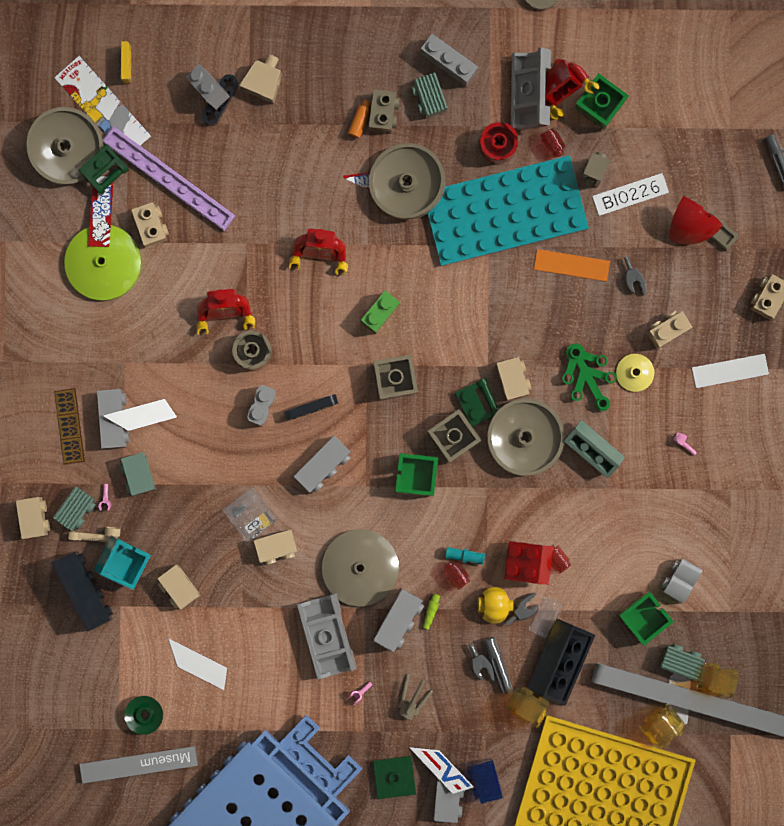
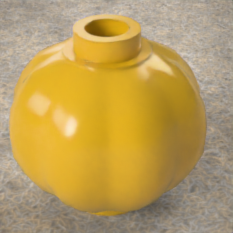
(494, 605)

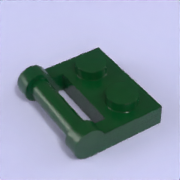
(99, 165)
(472, 405)

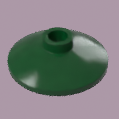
(139, 724)

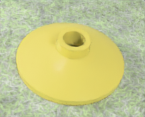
(625, 372)

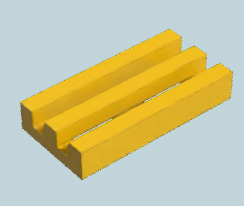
(125, 62)

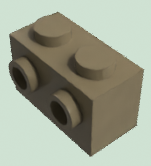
(382, 111)

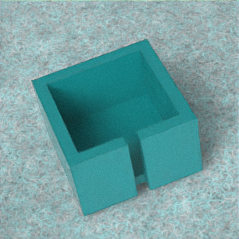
(122, 562)

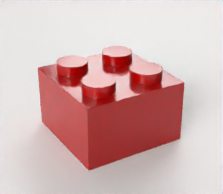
(528, 563)

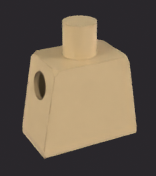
(263, 79)

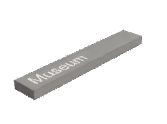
(138, 764)

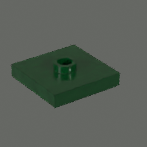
(394, 777)

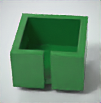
(417, 474)
(644, 618)

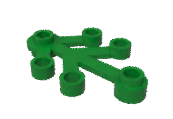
(587, 373)

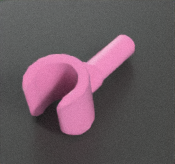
(680, 440)
(105, 497)
(358, 694)

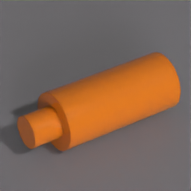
(359, 120)

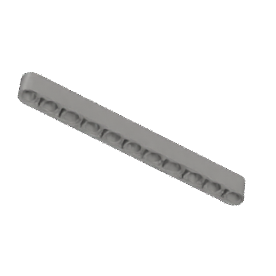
(688, 699)

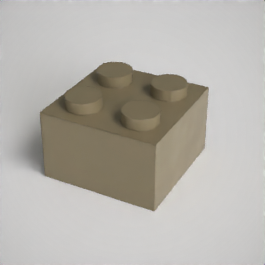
(395, 377)
(454, 436)

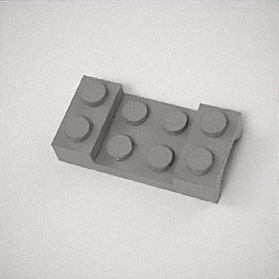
(528, 89)
(326, 636)

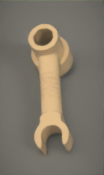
(114, 531)

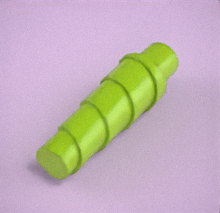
(431, 610)

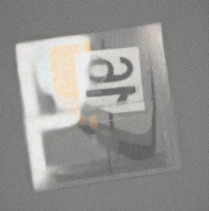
(250, 514)

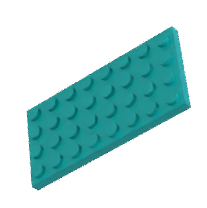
(507, 211)

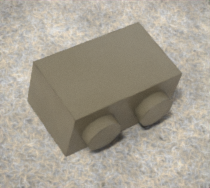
(595, 169)

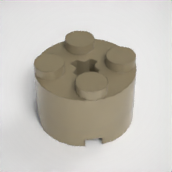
(242, 345)

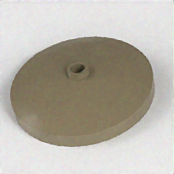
(57, 127)
(397, 167)
(543, 431)
(379, 565)

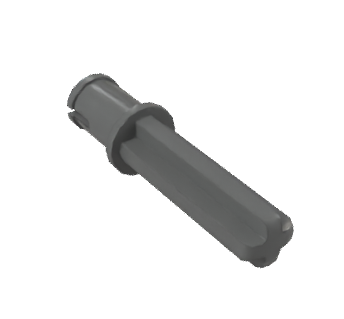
(776, 154)
(498, 665)

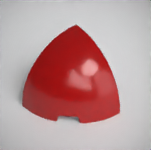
(692, 223)

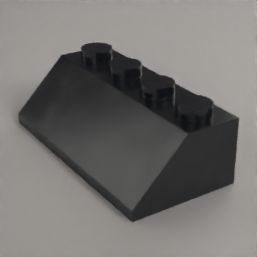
(82, 590)
(560, 662)

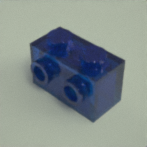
(485, 780)

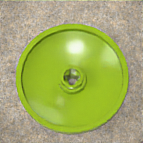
(107, 280)

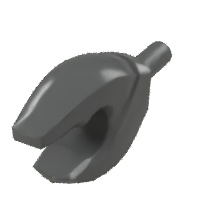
(633, 275)
(521, 611)
(479, 662)

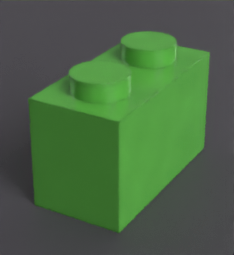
(380, 312)

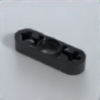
(208, 110)
(311, 407)

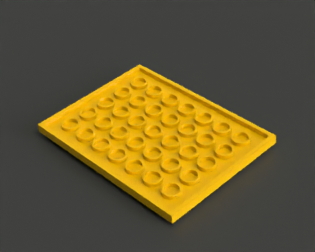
(601, 780)

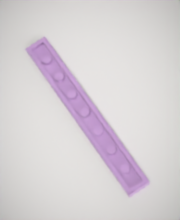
(169, 178)

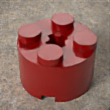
(498, 132)

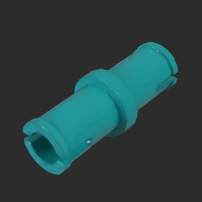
(465, 555)

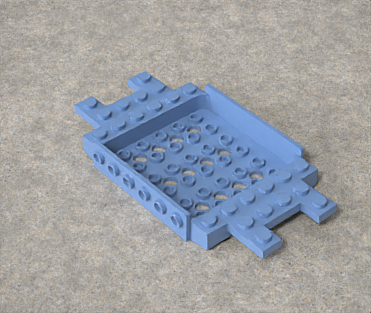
(288, 766)

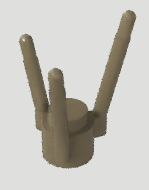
(408, 708)

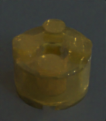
(718, 681)
(527, 707)
(662, 726)

